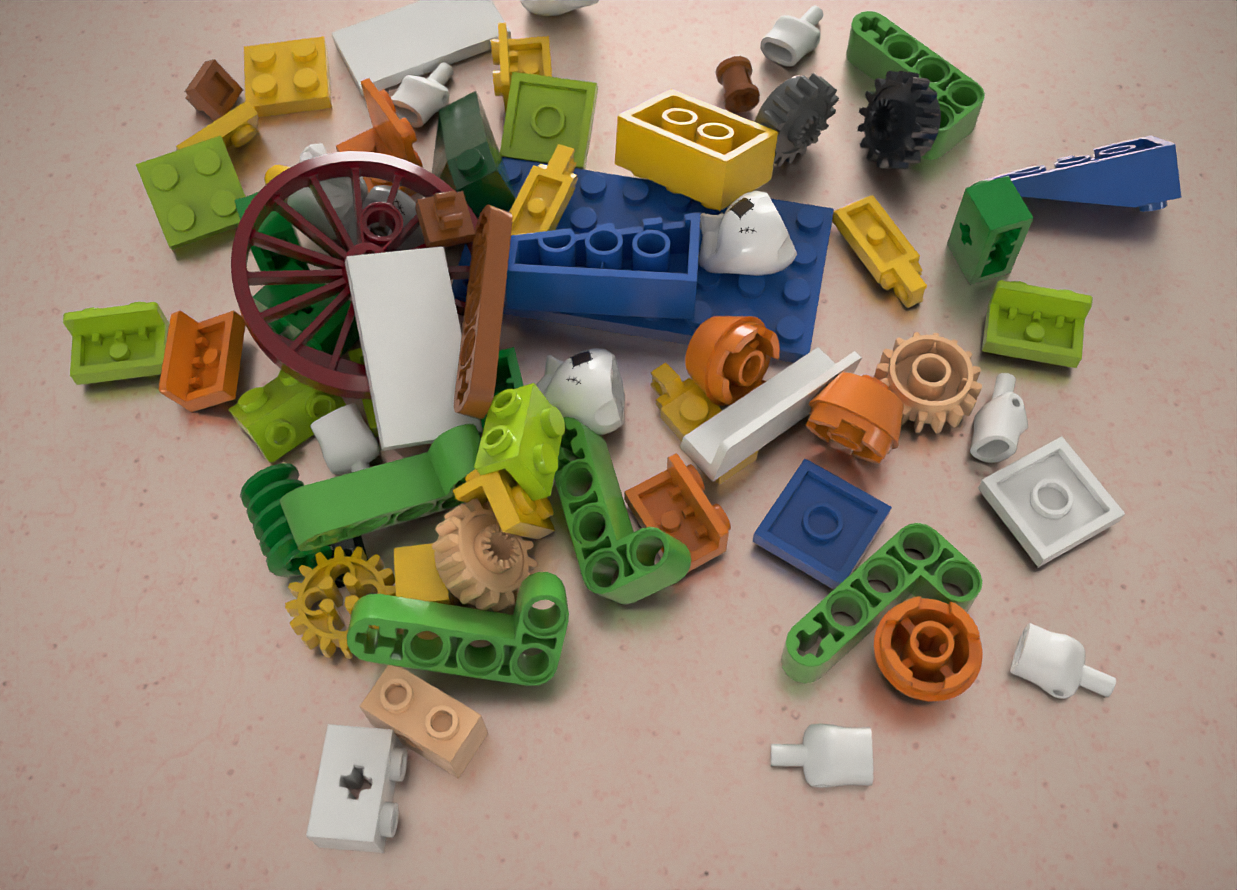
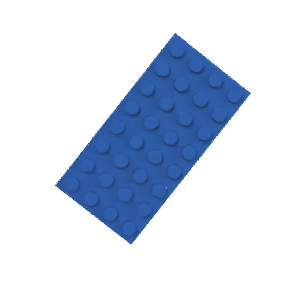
(780, 300)

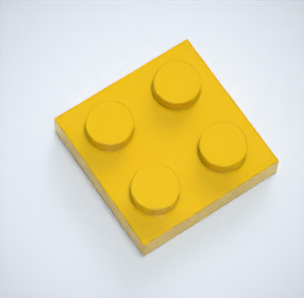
(287, 76)

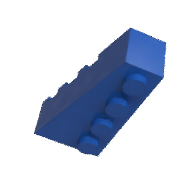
(608, 270)

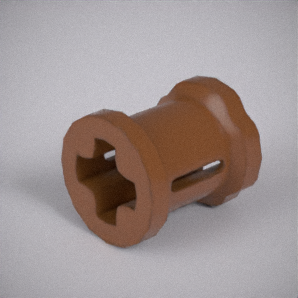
(739, 90)

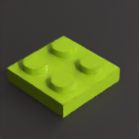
(545, 114)
(193, 191)

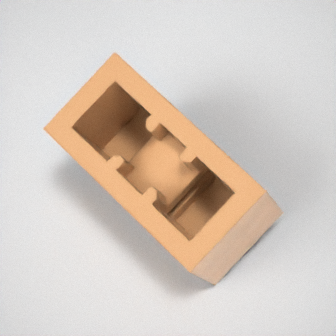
(425, 719)

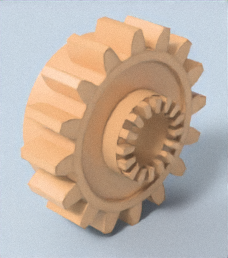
(949, 374)
(479, 559)

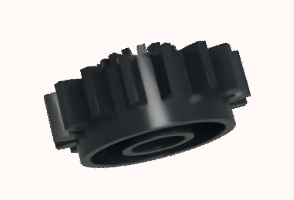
(899, 120)

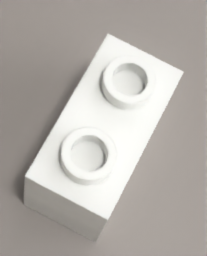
(346, 760)

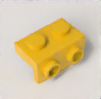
(518, 55)
(509, 502)

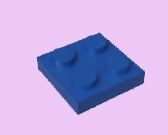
(821, 524)

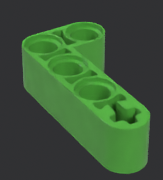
(882, 46)
(586, 460)
(383, 493)
(867, 606)
(461, 626)

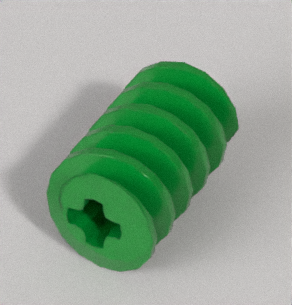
(262, 499)

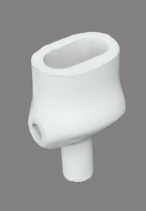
(792, 37)
(422, 97)
(999, 423)
(345, 440)
(1057, 664)
(830, 755)

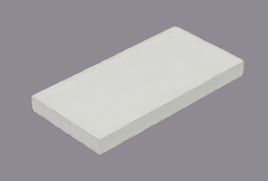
(417, 39)
(408, 343)

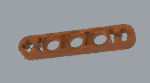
(483, 313)

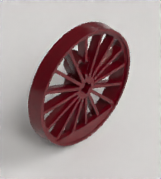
(303, 363)

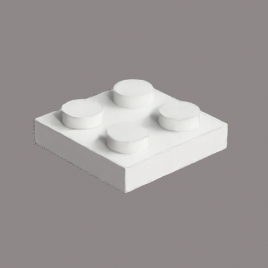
(1050, 501)

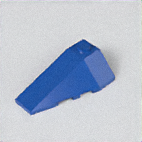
(1120, 174)

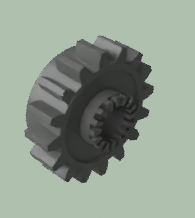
(798, 113)

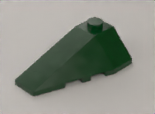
(469, 156)

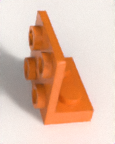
(388, 135)

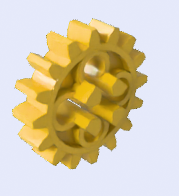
(319, 584)

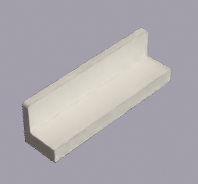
(762, 413)

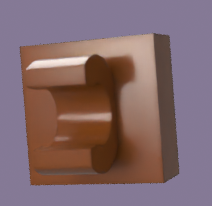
(213, 90)
(445, 219)

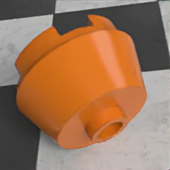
(730, 356)
(858, 415)
(928, 649)

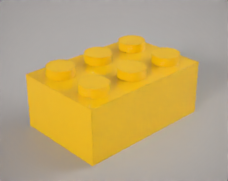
(695, 148)

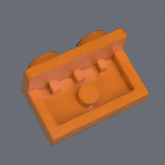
(202, 360)
(680, 508)

